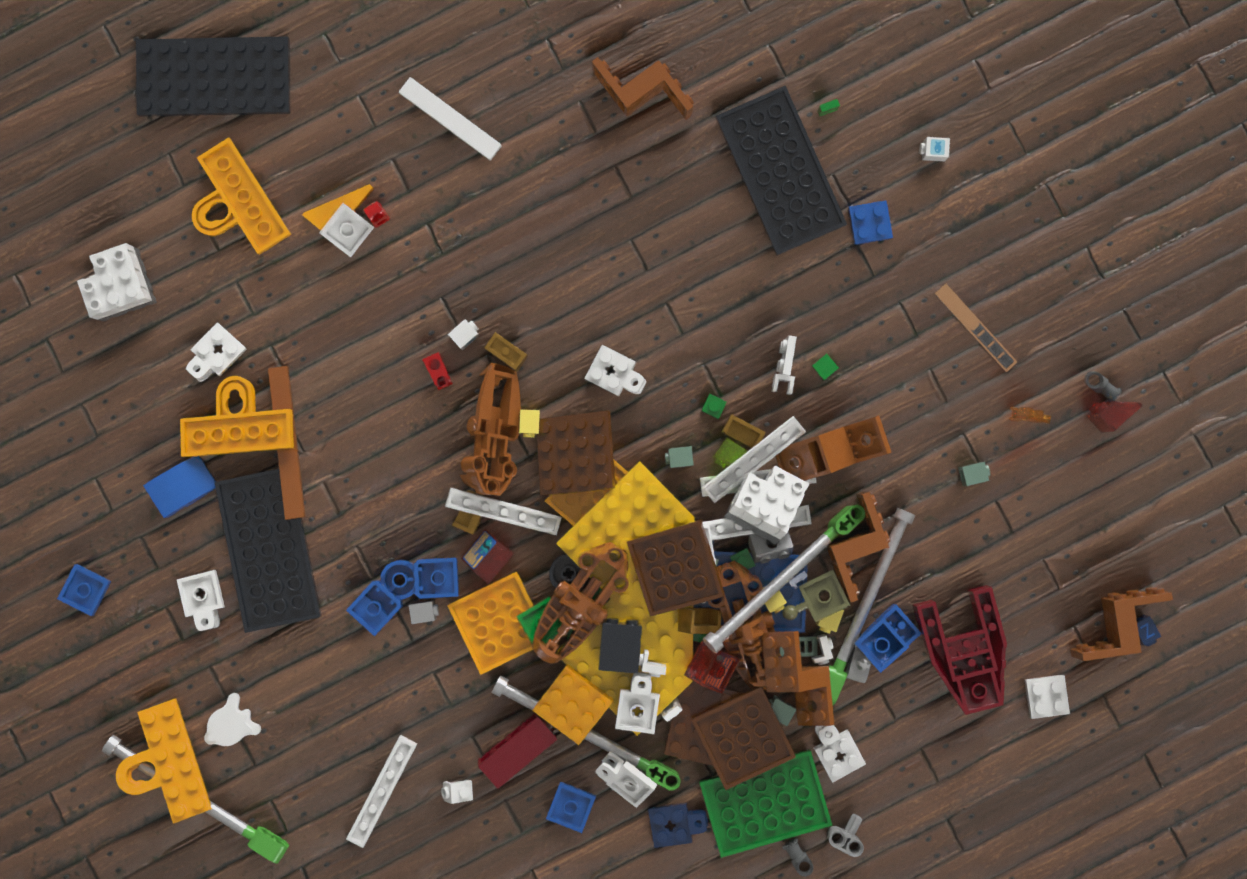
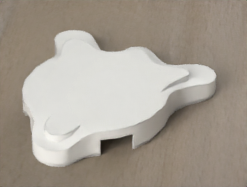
(230, 724)

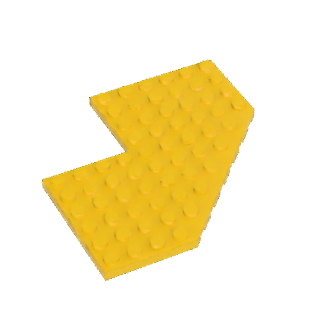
(630, 511)

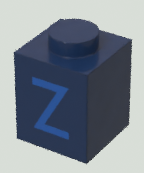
(1147, 630)

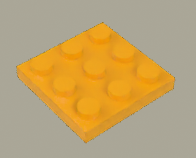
(573, 704)

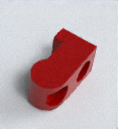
(376, 214)
(437, 371)

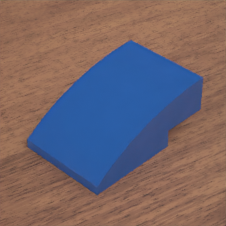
(180, 486)
(887, 637)

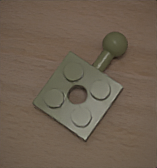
(811, 593)

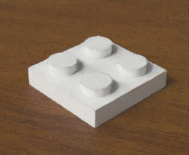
(346, 229)
(1047, 696)

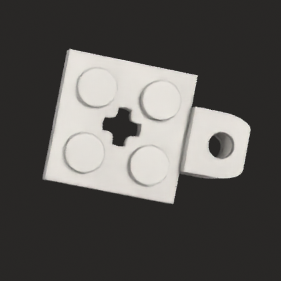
(208, 360)
(785, 364)
(623, 376)
(202, 608)
(638, 696)
(831, 744)
(621, 775)

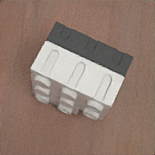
(118, 283)
(767, 503)

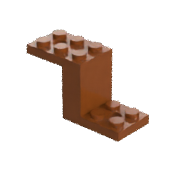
(643, 88)
(835, 449)
(858, 545)
(1120, 624)
(789, 675)

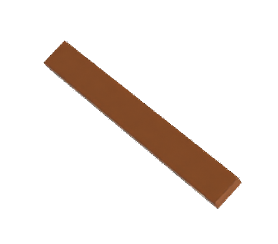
(288, 458)

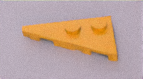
(321, 215)

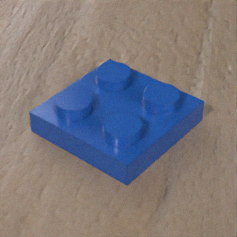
(870, 222)
(84, 590)
(571, 807)

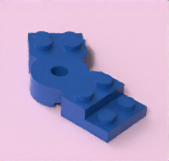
(385, 597)

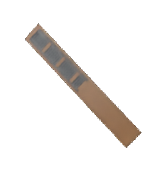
(976, 327)

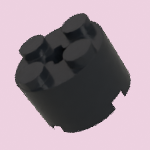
(560, 566)

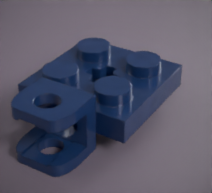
(685, 824)

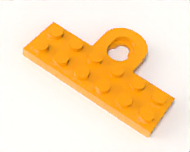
(242, 195)
(236, 432)
(173, 761)

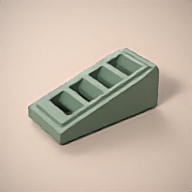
(805, 653)

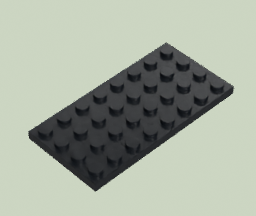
(213, 76)
(781, 170)
(266, 553)

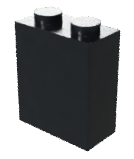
(620, 646)

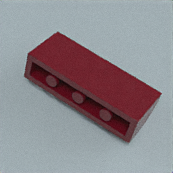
(517, 750)

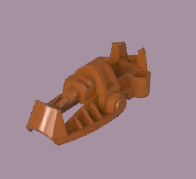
(492, 430)
(576, 607)
(748, 636)

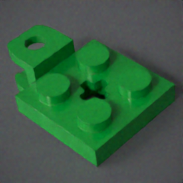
(530, 618)

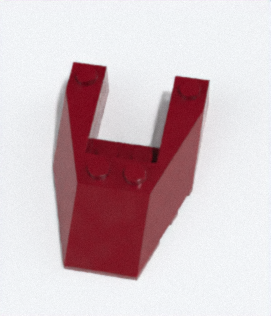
(969, 662)

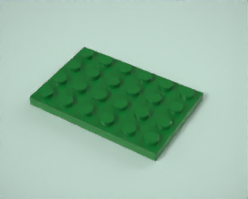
(767, 807)

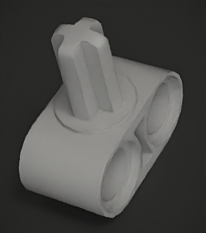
(858, 666)
(847, 836)

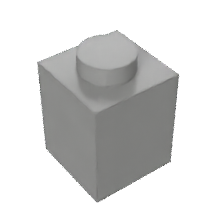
(423, 612)

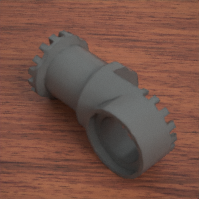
(1103, 386)
(797, 856)

